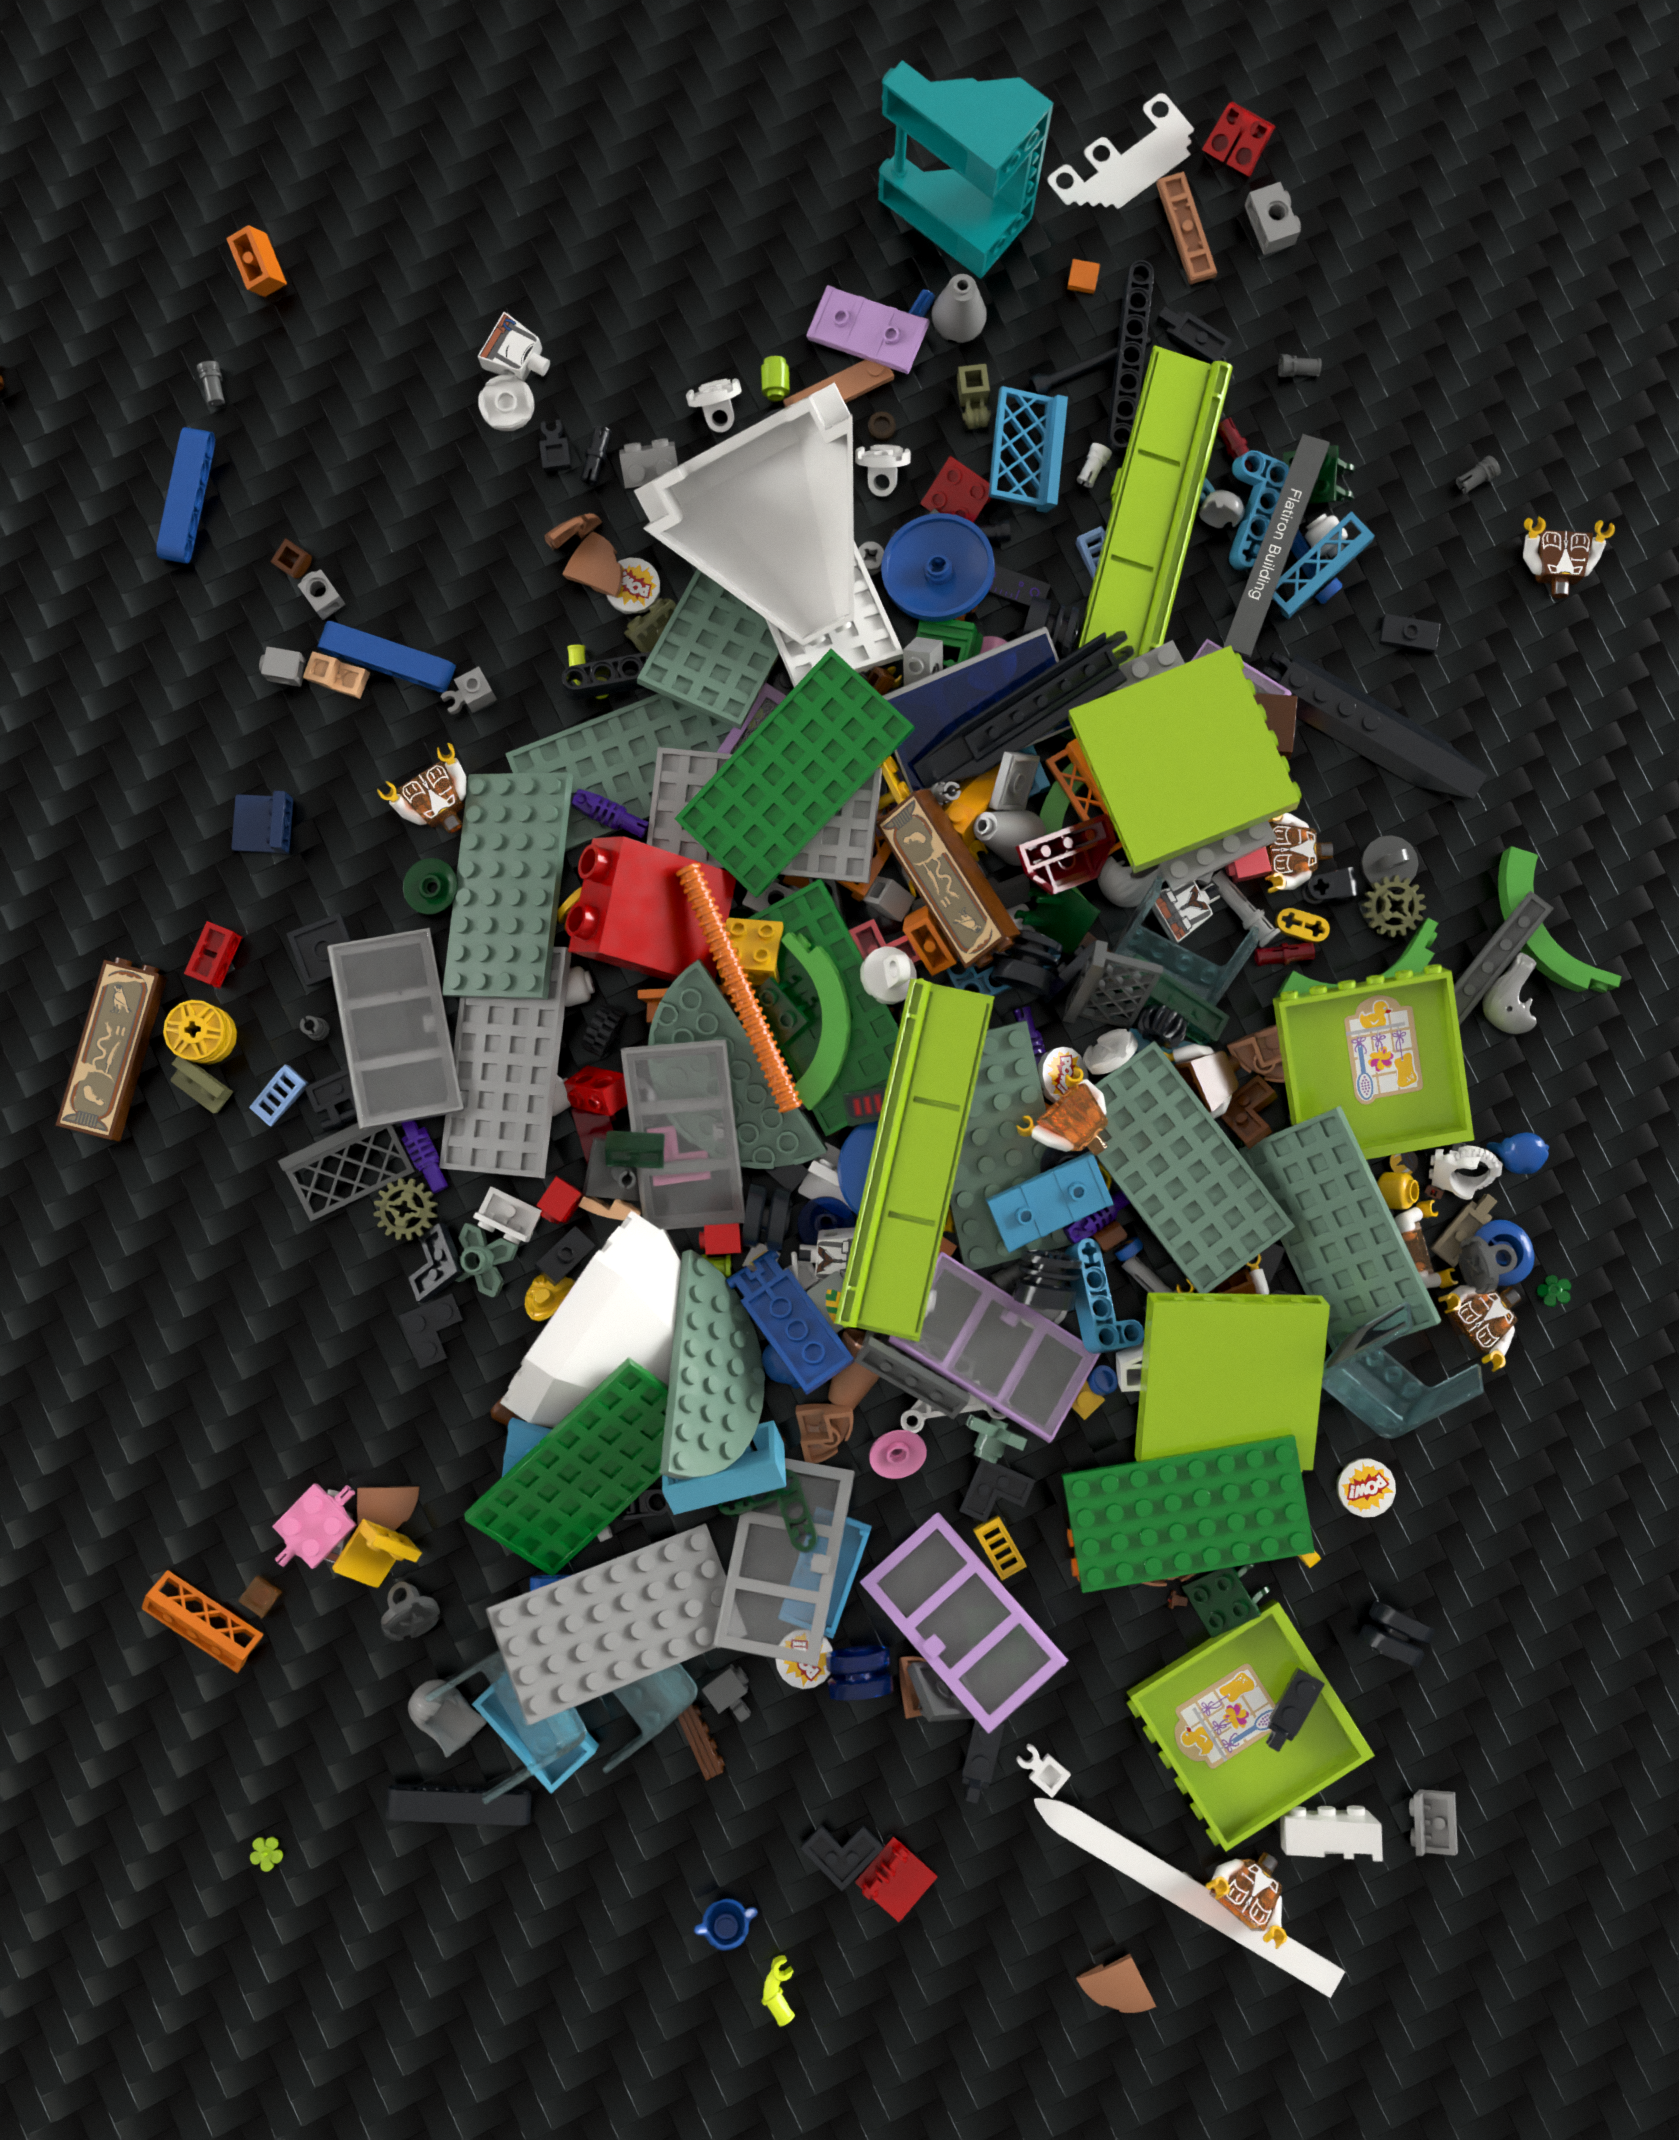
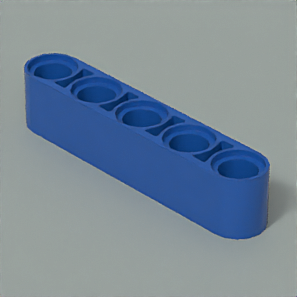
(185, 495)
(386, 656)

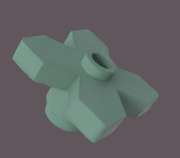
(481, 1258)
(993, 1438)

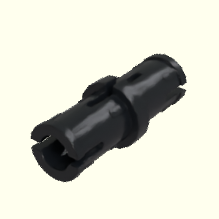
(595, 455)

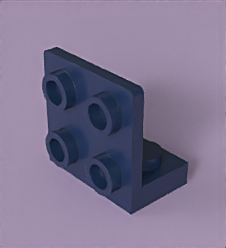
(262, 823)

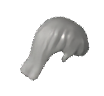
(1122, 885)
(1502, 1001)
(446, 1717)

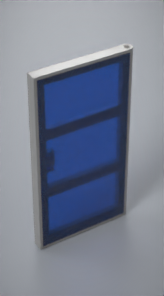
(962, 691)

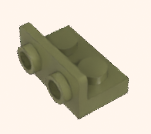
(647, 629)
(200, 1085)

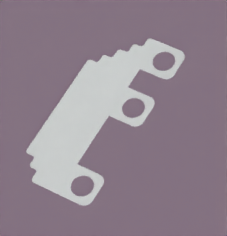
(1132, 172)

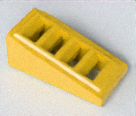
(984, 1528)

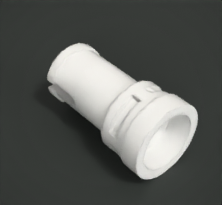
(1095, 461)

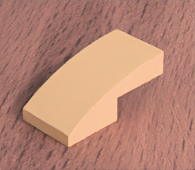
(336, 675)
(618, 1210)

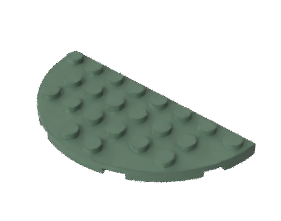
(699, 1011)
(713, 1375)

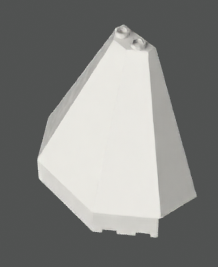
(771, 515)
(613, 1312)

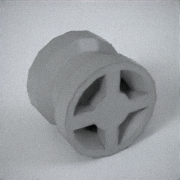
(872, 563)

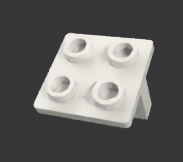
(823, 1176)

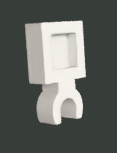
(1046, 1772)

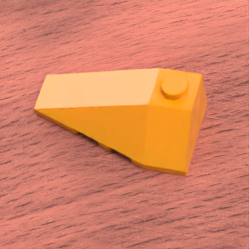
(972, 802)

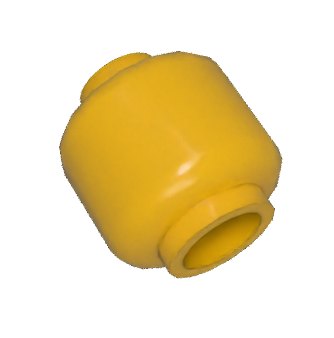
(1398, 1189)

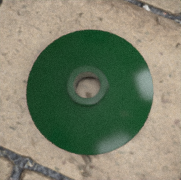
(418, 886)

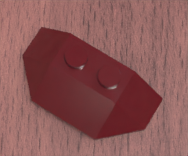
(1068, 855)

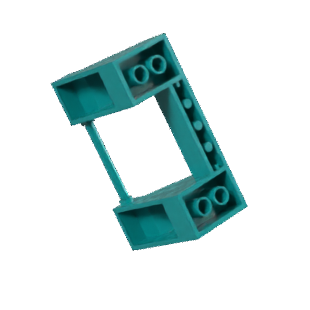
(991, 140)

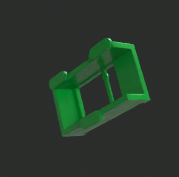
(955, 635)

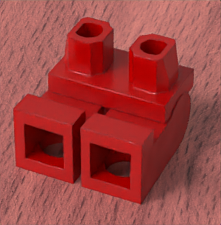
(1241, 125)

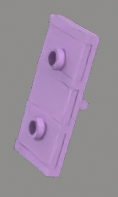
(867, 329)

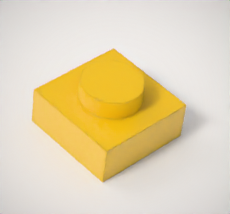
(1086, 1401)

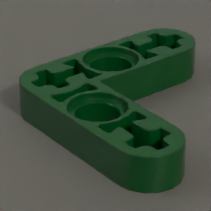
(784, 1499)

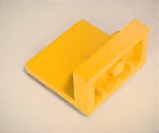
(757, 946)
(373, 1552)

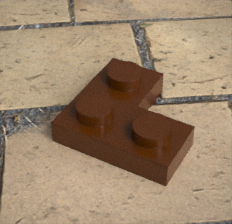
(1242, 1111)

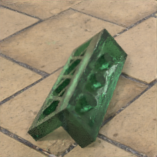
(1203, 1018)

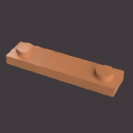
(1186, 228)
(850, 382)

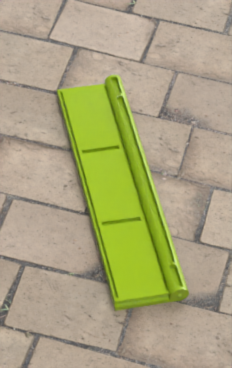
(1156, 500)
(914, 1160)

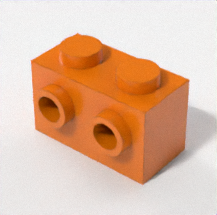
(256, 261)
(929, 941)

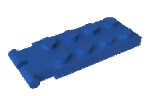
(791, 1322)

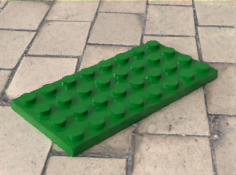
(794, 773)
(872, 1023)
(580, 1472)
(1188, 1513)

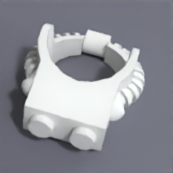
(1466, 1157)

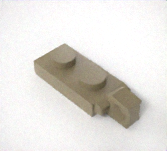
(1463, 1226)

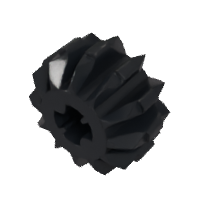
(1162, 1026)

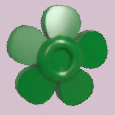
(1554, 1290)

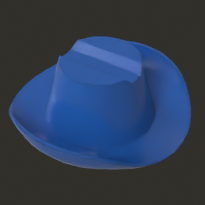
(1509, 1233)

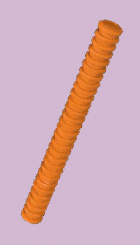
(739, 987)

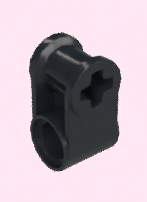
(1334, 886)
(643, 1506)

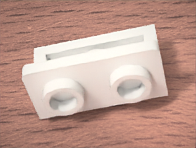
(508, 1215)

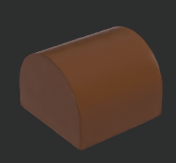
(292, 559)
(1110, 1236)

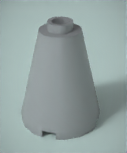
(959, 310)
(1007, 829)

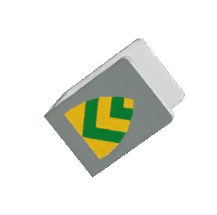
(826, 1298)

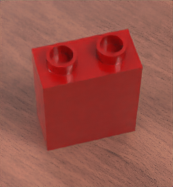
(637, 910)

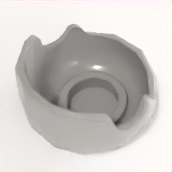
(1222, 508)

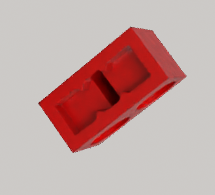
(213, 954)
(597, 1090)
(560, 1201)
(721, 1239)

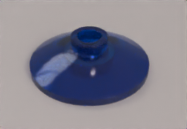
(810, 1217)

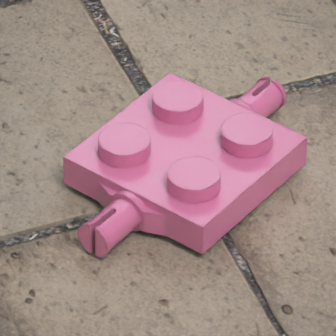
(314, 1525)

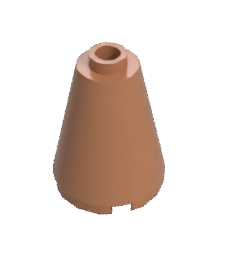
(855, 1381)

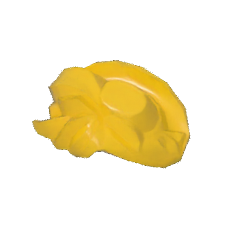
(544, 1299)

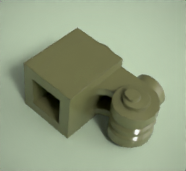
(973, 394)

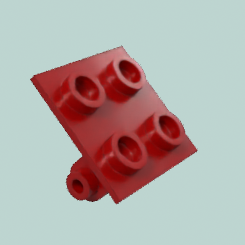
(957, 491)
(895, 1879)

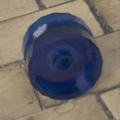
(859, 1672)

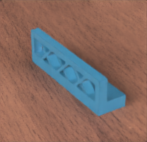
(1329, 571)

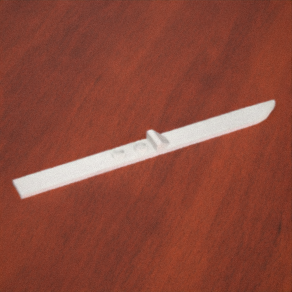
(1185, 1893)

